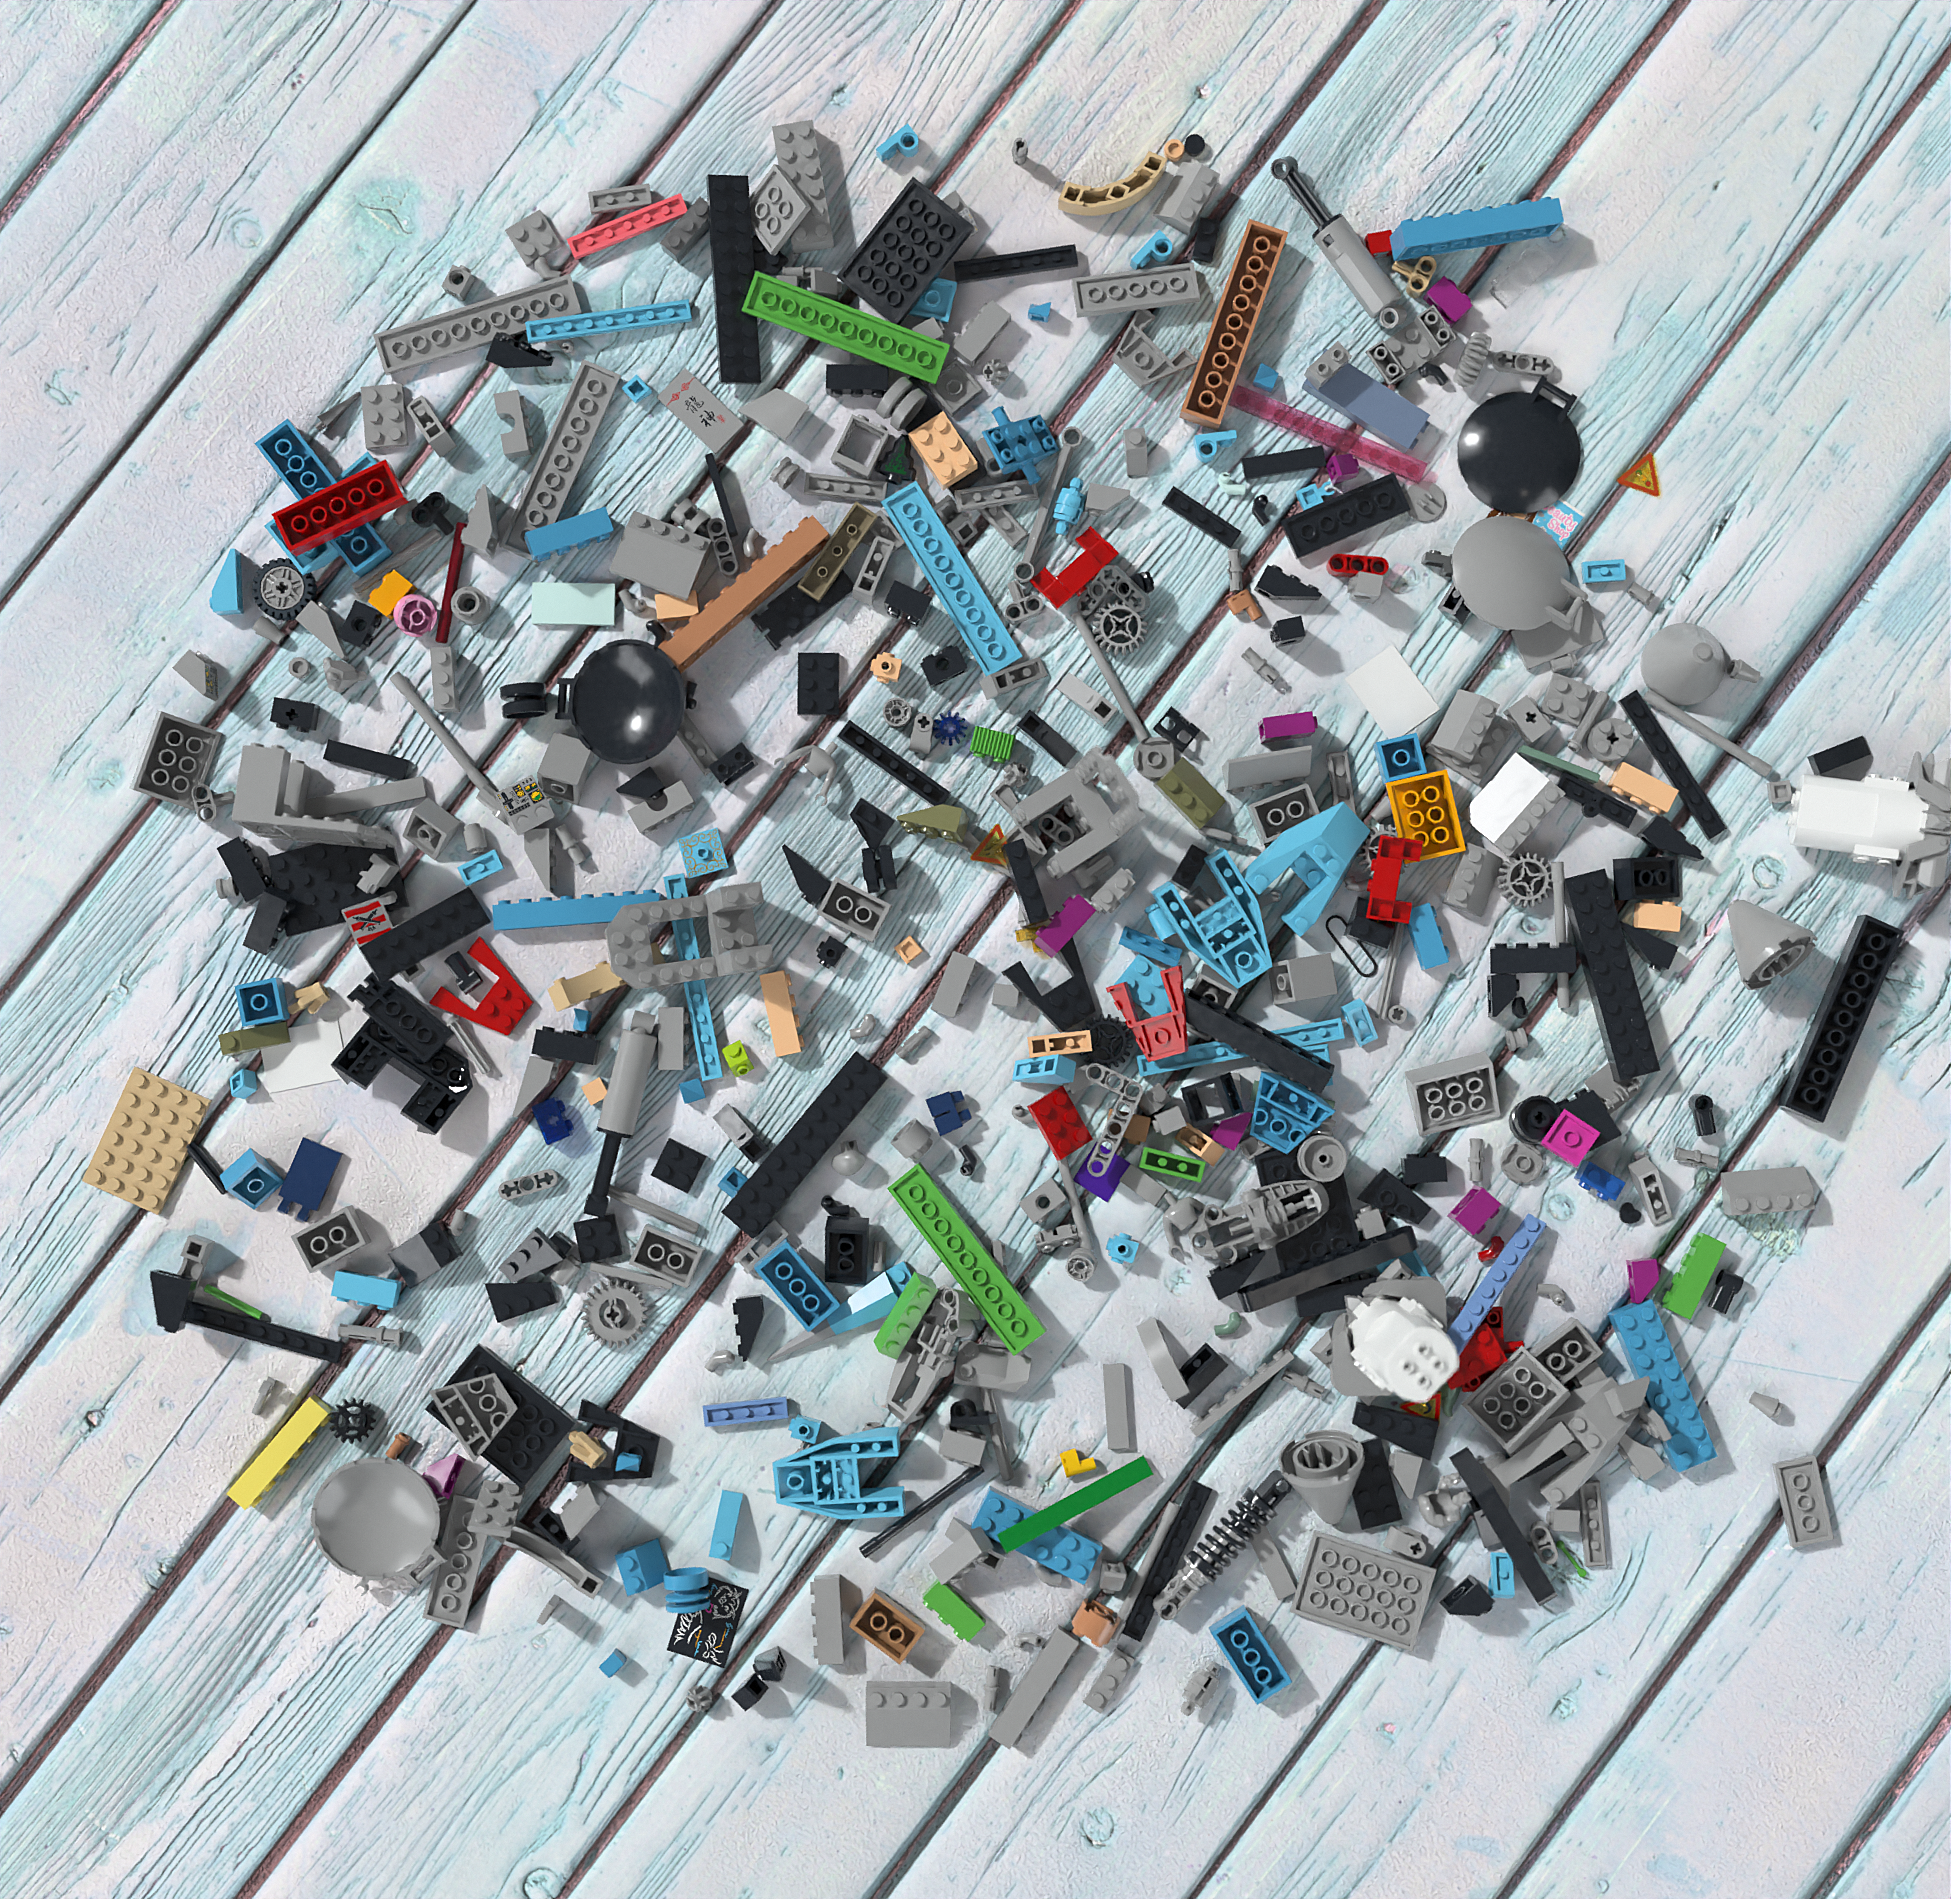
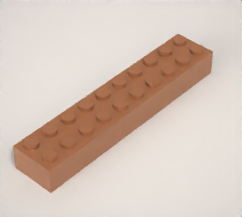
(1233, 324)
(746, 593)

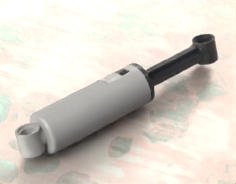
(1345, 250)
(622, 1104)

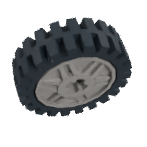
(273, 579)

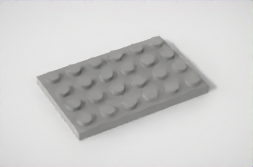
(1363, 1590)

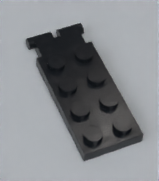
(796, 610)
(402, 1017)

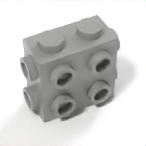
(1117, 886)

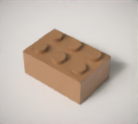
(887, 1625)

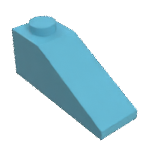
(227, 591)
(1045, 1069)
(726, 1525)

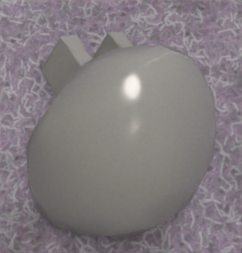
(849, 1160)

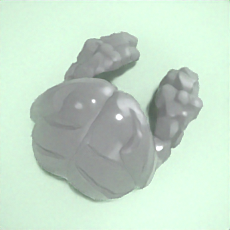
(1438, 1507)

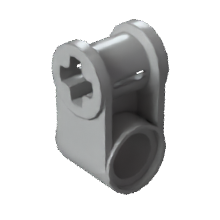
(921, 737)
(1401, 1541)

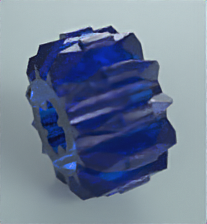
(955, 723)

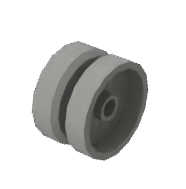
(901, 403)
(1309, 1155)

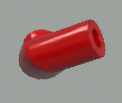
(1494, 1251)

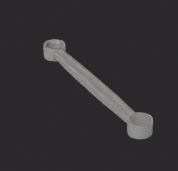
(1048, 504)

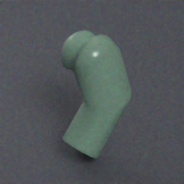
(1231, 1326)

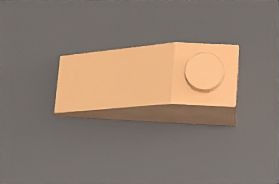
(1059, 1043)

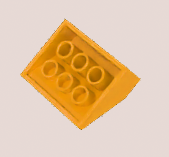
(1427, 812)

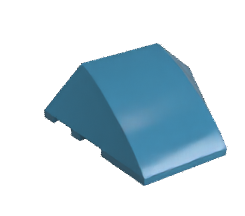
(1286, 1112)

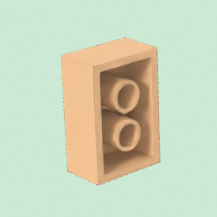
(943, 450)

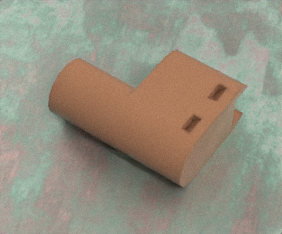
(1244, 601)

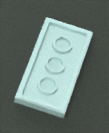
(573, 604)

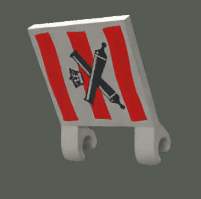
(370, 918)

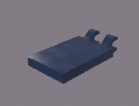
(308, 1178)

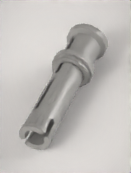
(380, 1335)

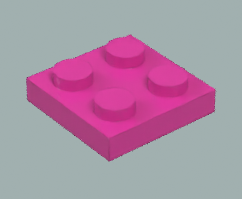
(1570, 1138)

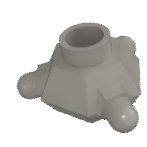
(341, 674)

